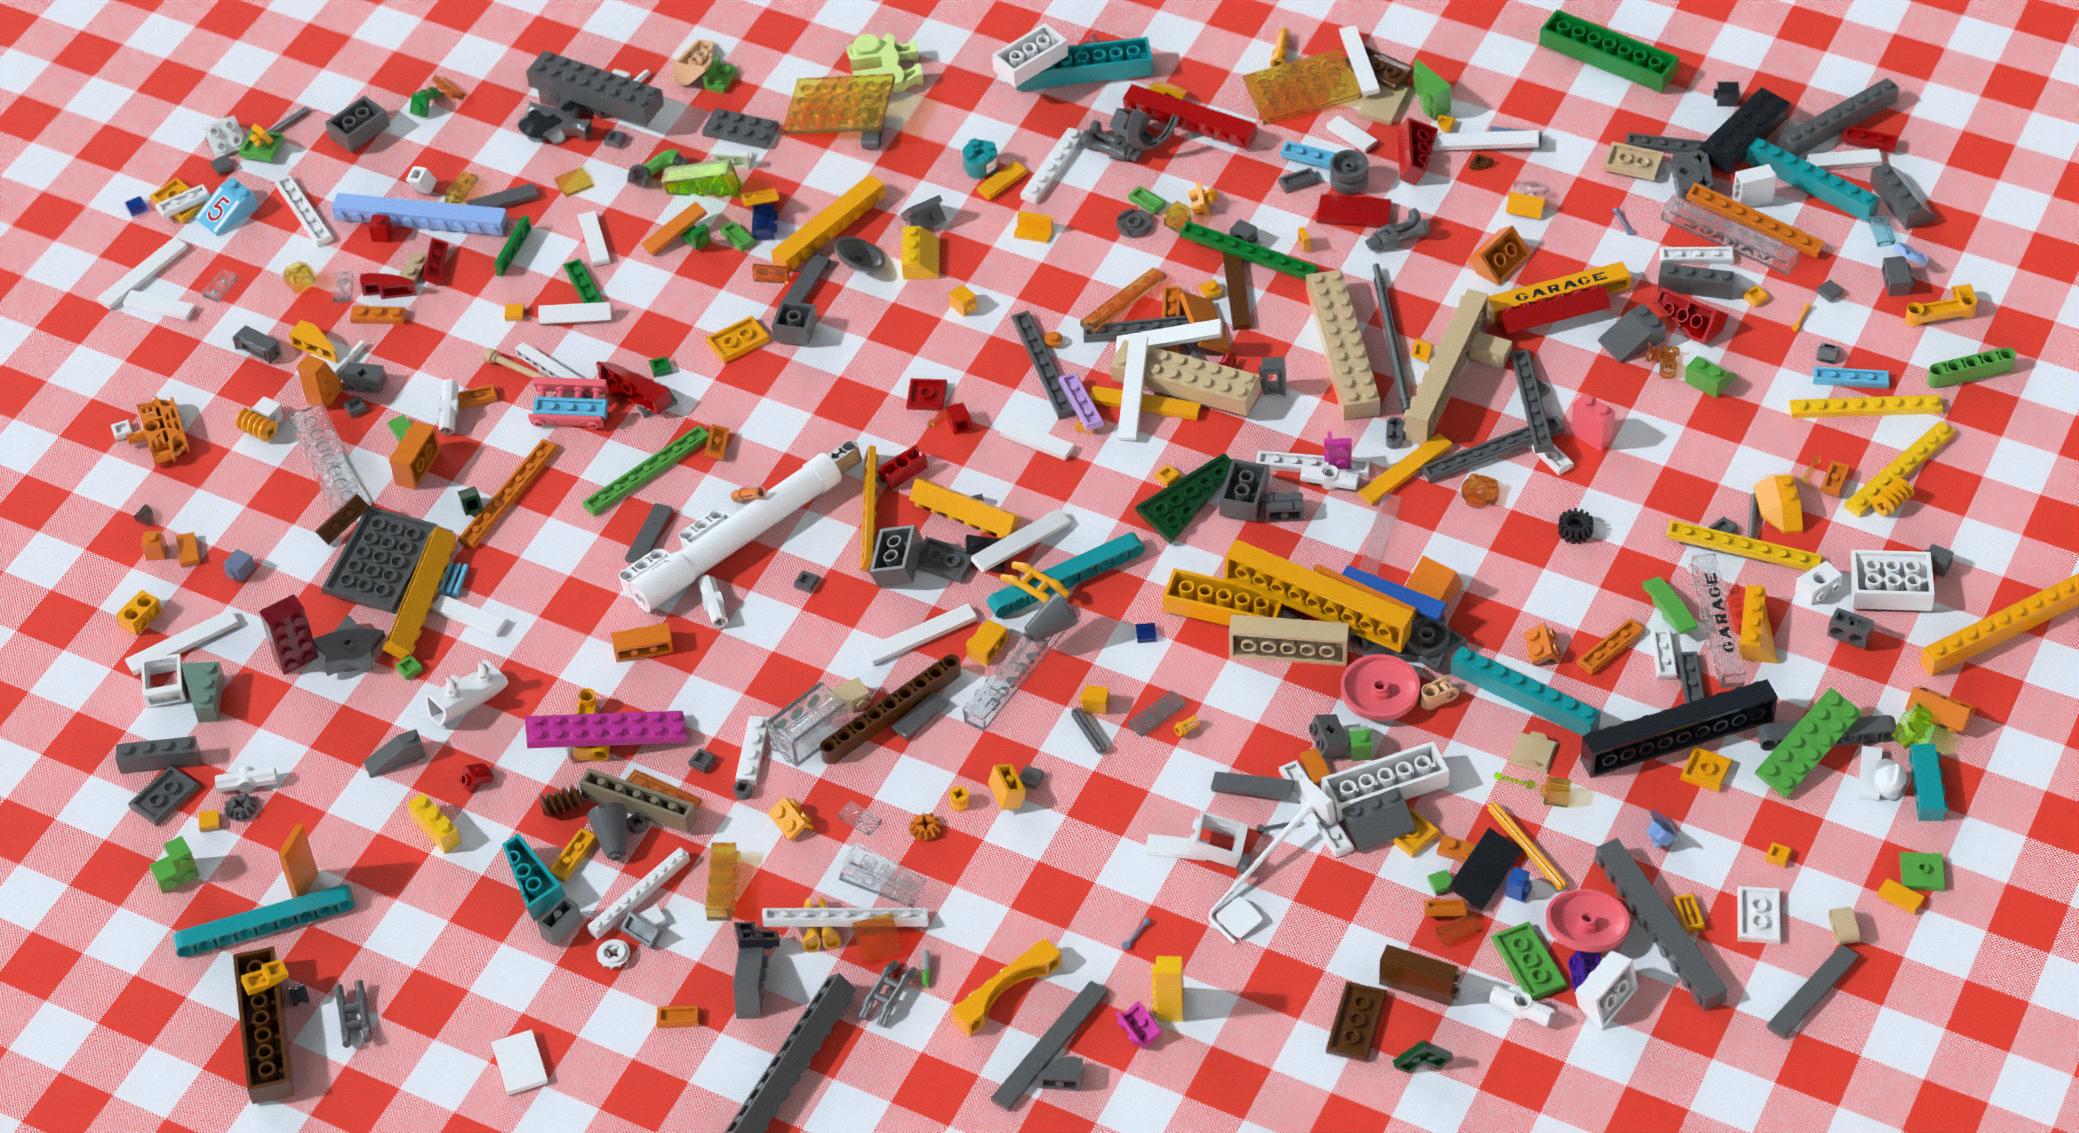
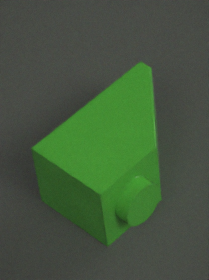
(1360, 743)

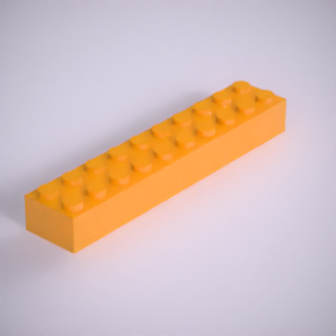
(1318, 595)

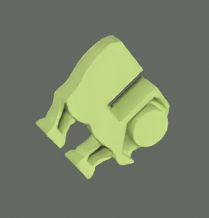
(882, 56)

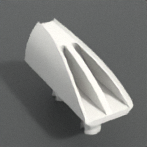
(464, 693)

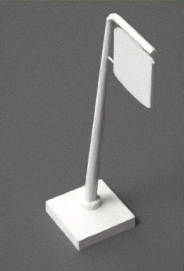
(1239, 915)

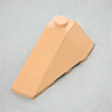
(693, 62)

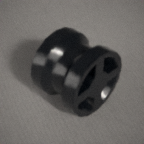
(298, 994)

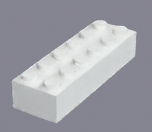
(1412, 771)

